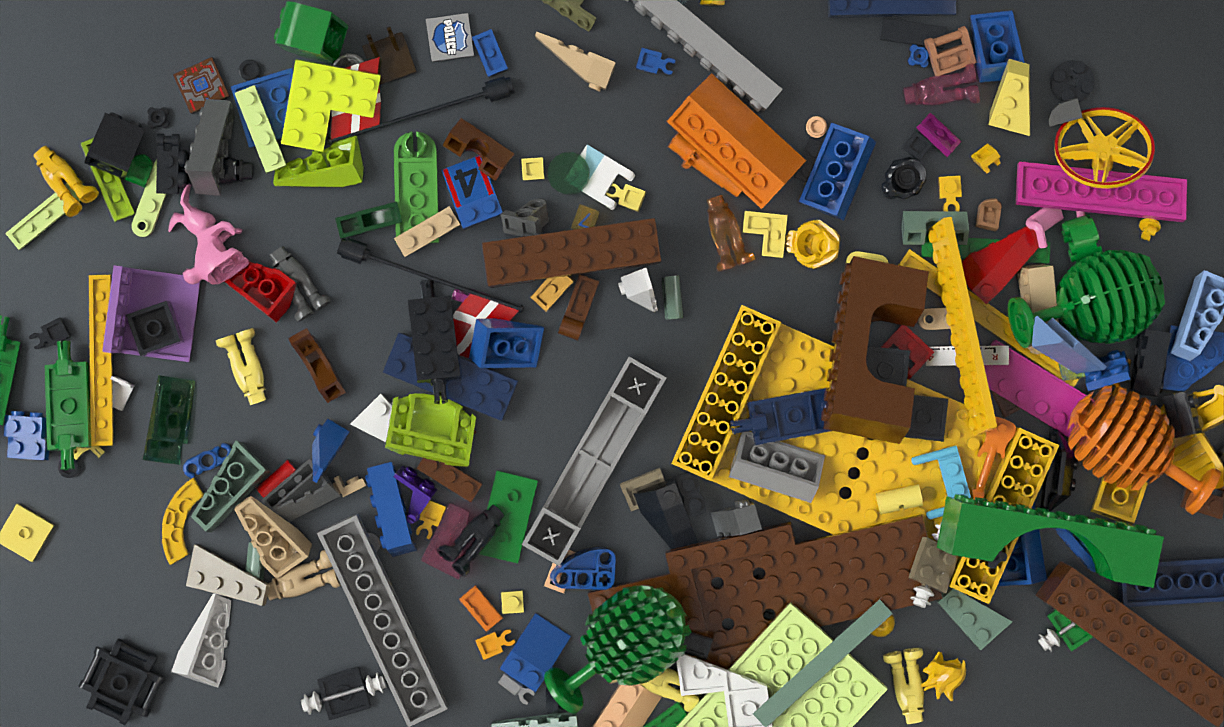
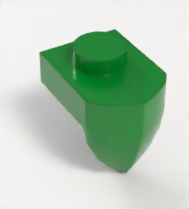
(140, 170)

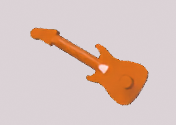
(994, 443)

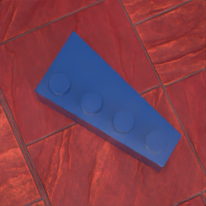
(390, 510)

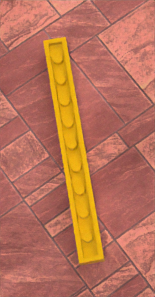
(985, 316)

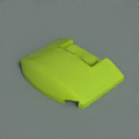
(430, 429)

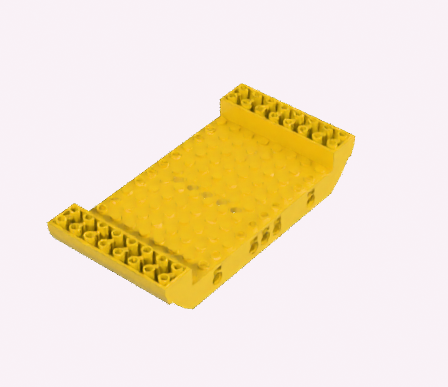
(775, 360)

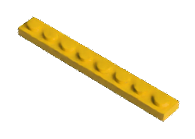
(100, 363)

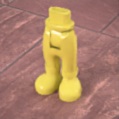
(248, 377)
(660, 687)
(910, 695)

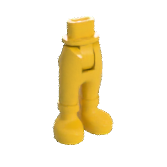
(54, 171)

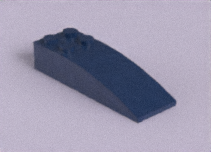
(889, 8)

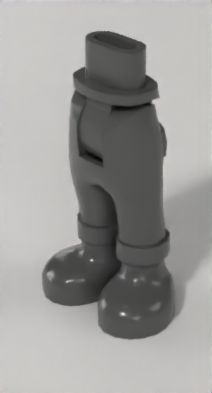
(293, 269)

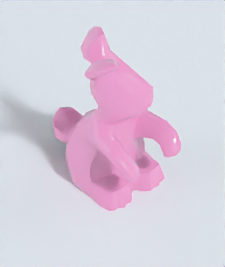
(212, 259)

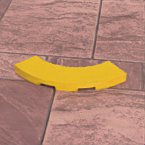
(175, 518)

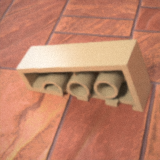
(1037, 288)

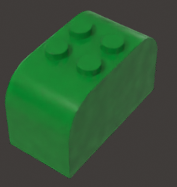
(310, 32)

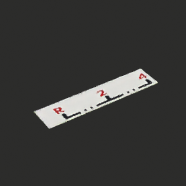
(990, 354)

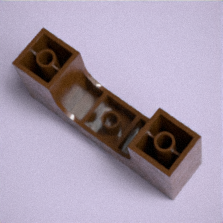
(571, 252)
(855, 398)

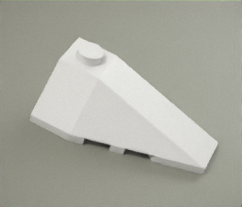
(639, 289)

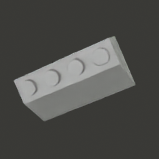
(777, 467)

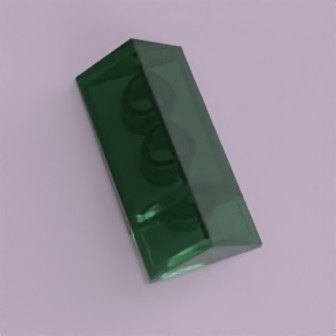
(169, 420)

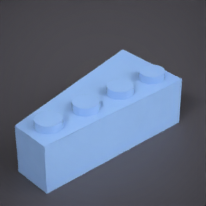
(1201, 315)

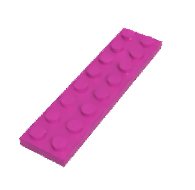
(1145, 198)

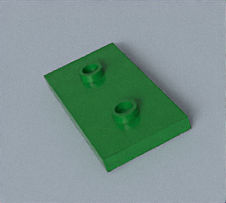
(514, 499)

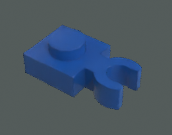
(651, 61)

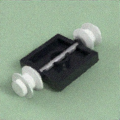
(343, 693)

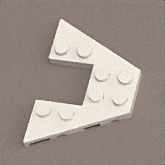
(741, 693)

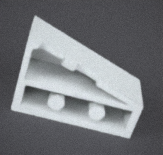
(375, 418)

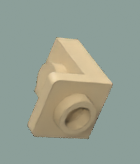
(353, 485)

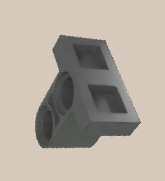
(527, 219)

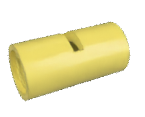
(899, 498)

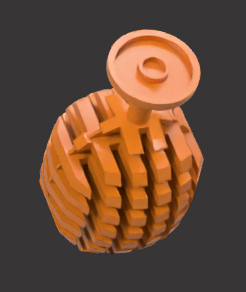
(1131, 443)

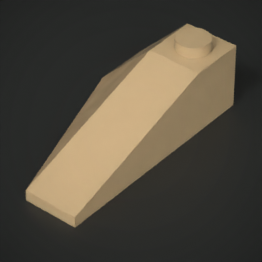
(590, 67)
(276, 540)

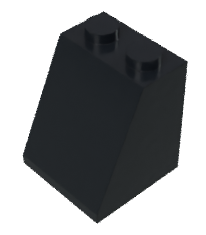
(114, 145)

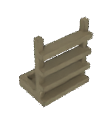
(639, 483)

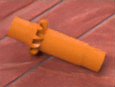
(694, 158)

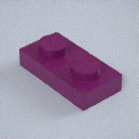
(938, 134)

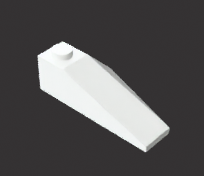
(203, 649)

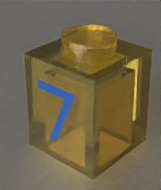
(585, 218)

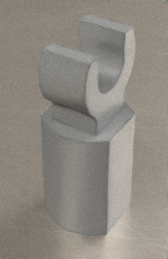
(515, 687)

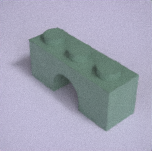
(917, 224)

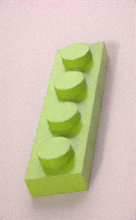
(111, 190)

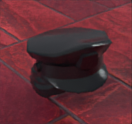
(904, 179)

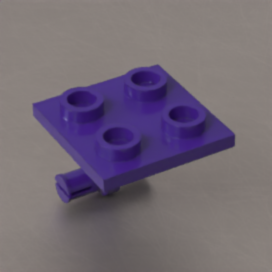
(422, 491)

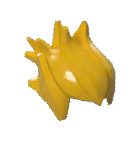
(944, 675)

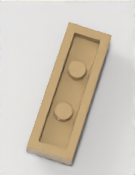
(427, 231)

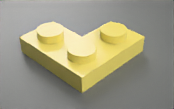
(772, 227)

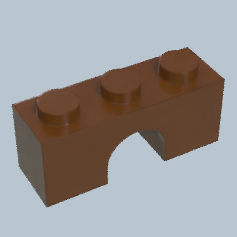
(468, 138)
(451, 477)

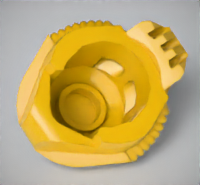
(813, 244)

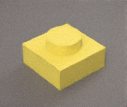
(532, 169)
(512, 602)

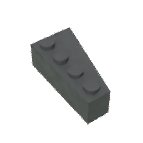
(210, 146)

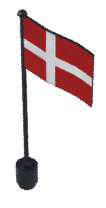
(349, 125)
(473, 307)

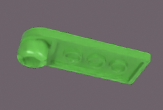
(415, 180)

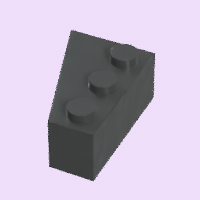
(300, 494)
(736, 519)

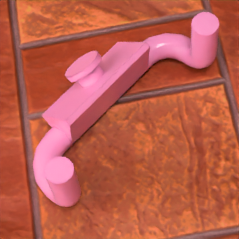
(1044, 220)

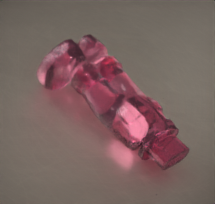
(931, 92)

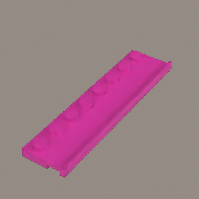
(1034, 390)

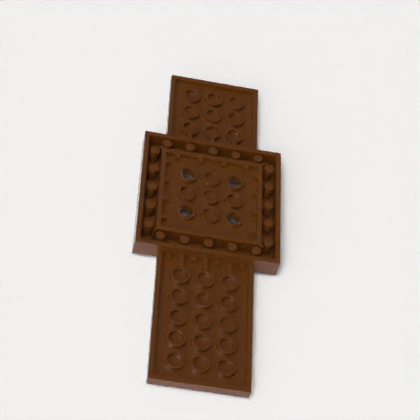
(823, 577)

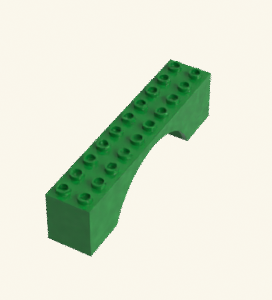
(984, 528)

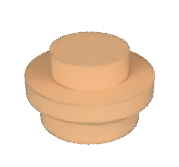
(816, 127)

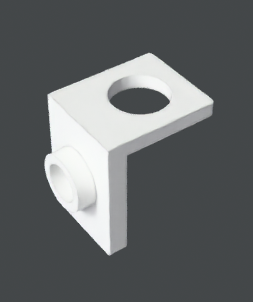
(121, 392)

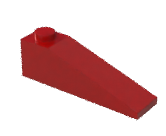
(996, 264)
(264, 288)

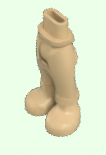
(293, 582)

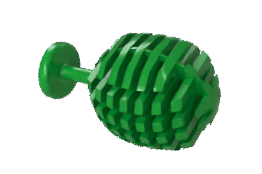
(1098, 299)
(628, 643)

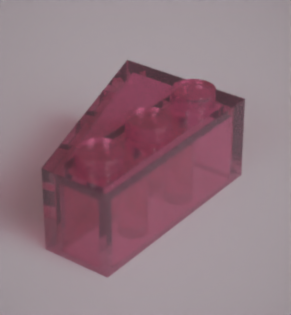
(448, 530)

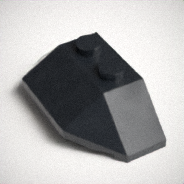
(1059, 478)

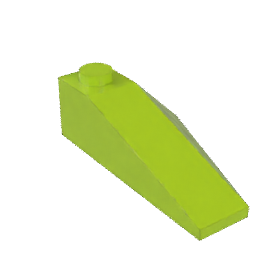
(334, 167)

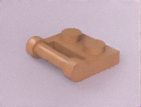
(951, 58)

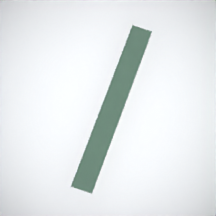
(822, 663)

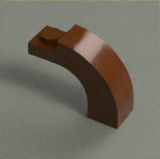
(317, 364)

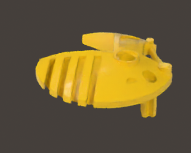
(1195, 452)

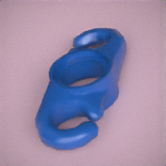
(197, 460)

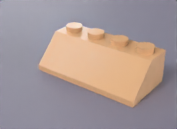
(628, 707)

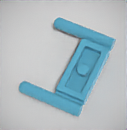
(951, 472)

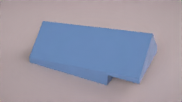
(1063, 347)

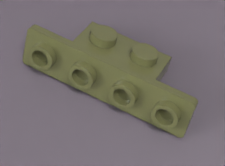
(573, 11)

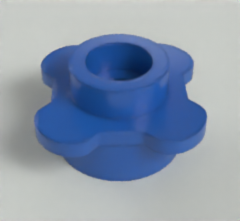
(915, 50)

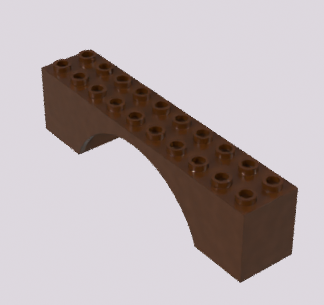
(1135, 641)

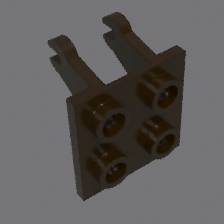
(394, 56)

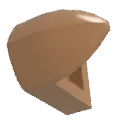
(989, 214)

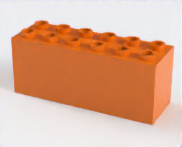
(736, 140)

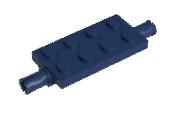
(784, 417)

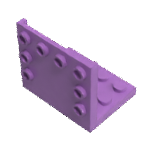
(139, 289)

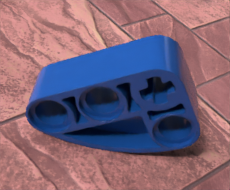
(586, 562)

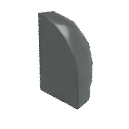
(1065, 112)

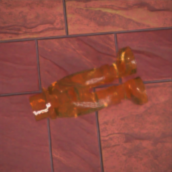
(724, 222)

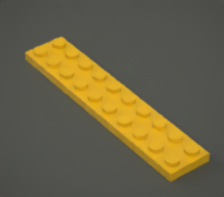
(962, 327)

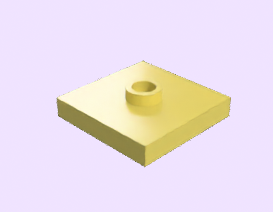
(25, 532)

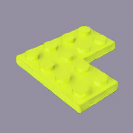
(316, 92)

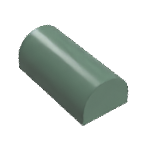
(672, 297)
(253, 563)

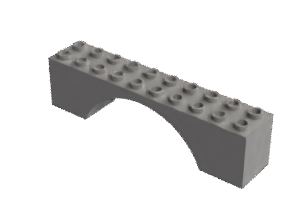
(593, 461)

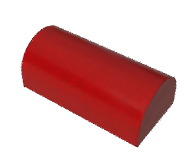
(276, 478)

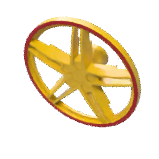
(1105, 149)

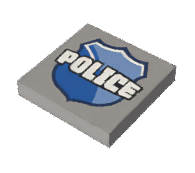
(450, 37)

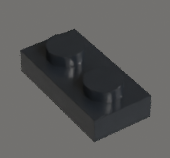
(810, 155)

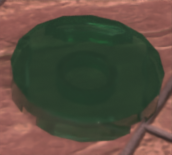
(568, 173)

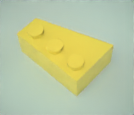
(1012, 100)

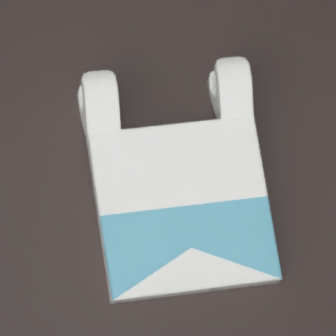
(602, 175)

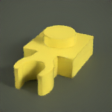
(629, 197)

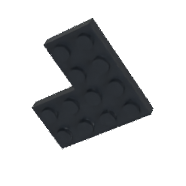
(928, 412)

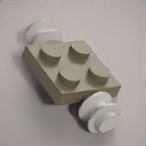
(932, 569)

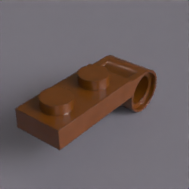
(578, 307)

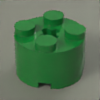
(1081, 237)

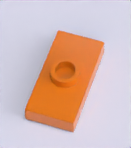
(480, 608)

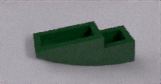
(368, 220)

